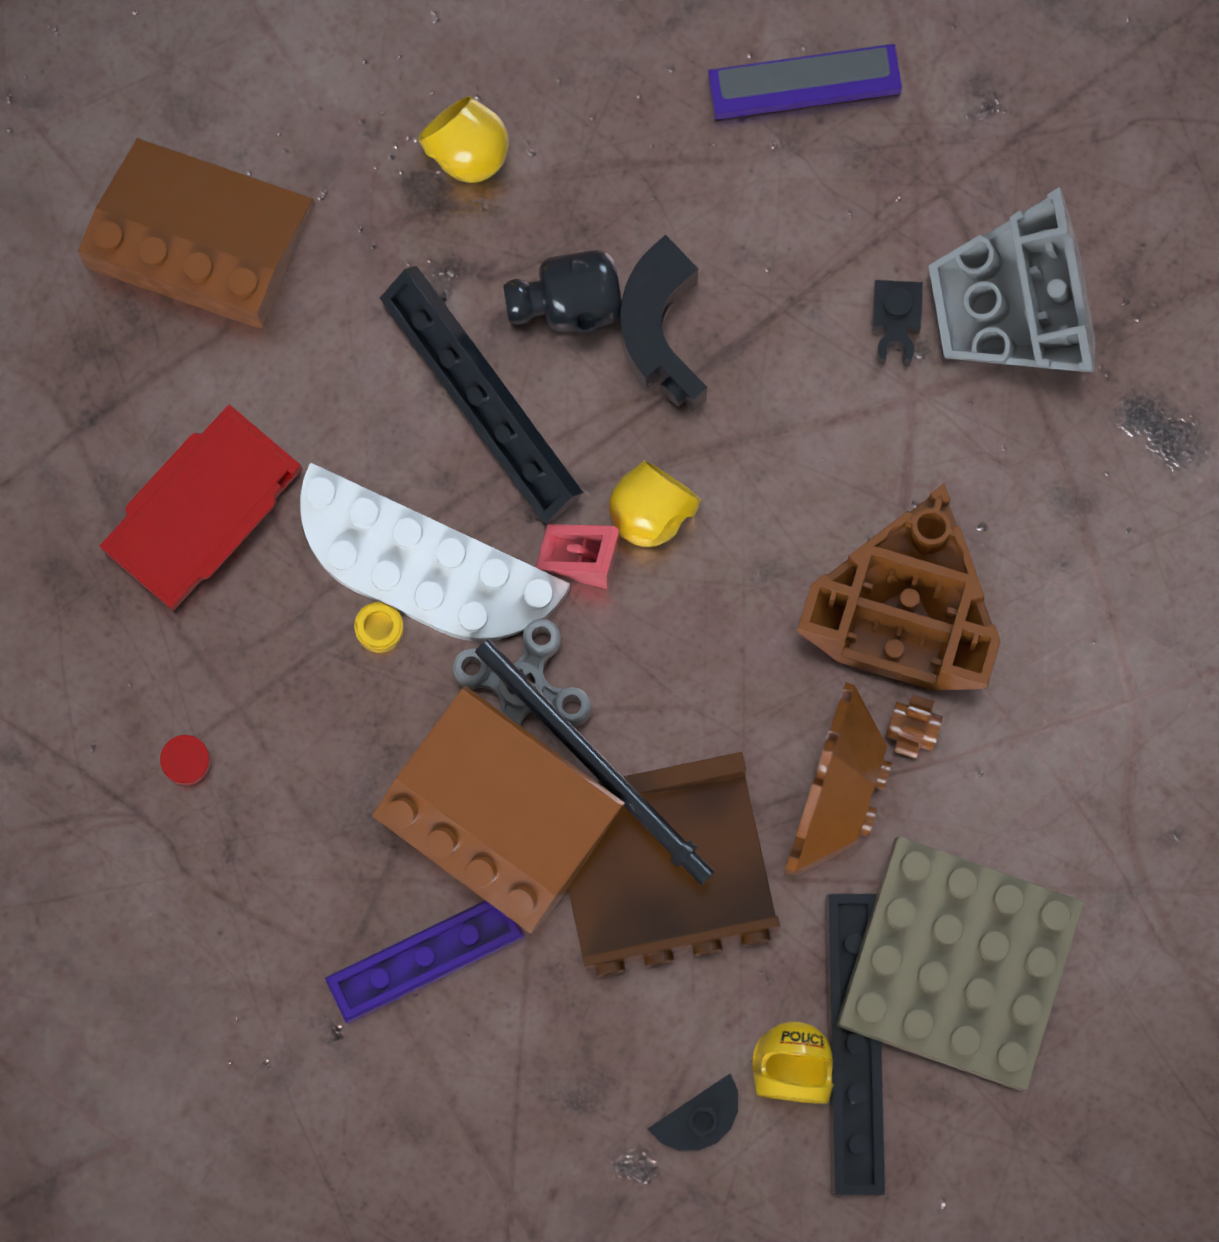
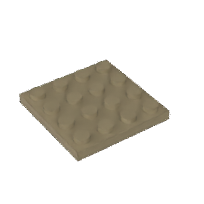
(960, 963)

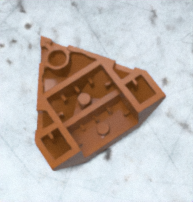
(908, 605)
(841, 787)

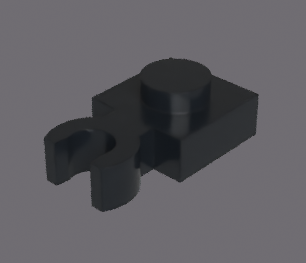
(897, 312)

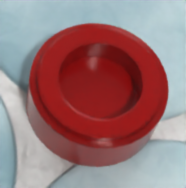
(185, 760)

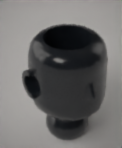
(573, 293)

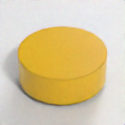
(379, 627)

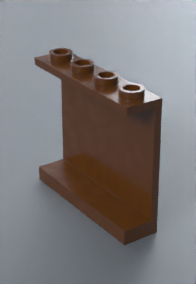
(641, 906)

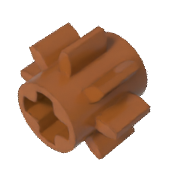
(914, 726)

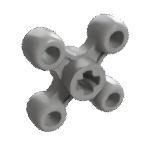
(532, 666)

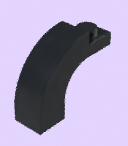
(650, 292)

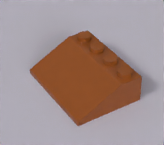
(196, 232)
(498, 810)

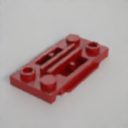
(200, 507)

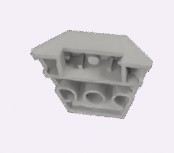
(1018, 294)

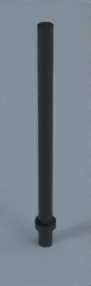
(683, 852)

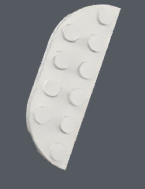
(420, 563)

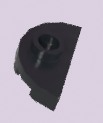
(700, 1120)

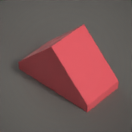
(580, 553)

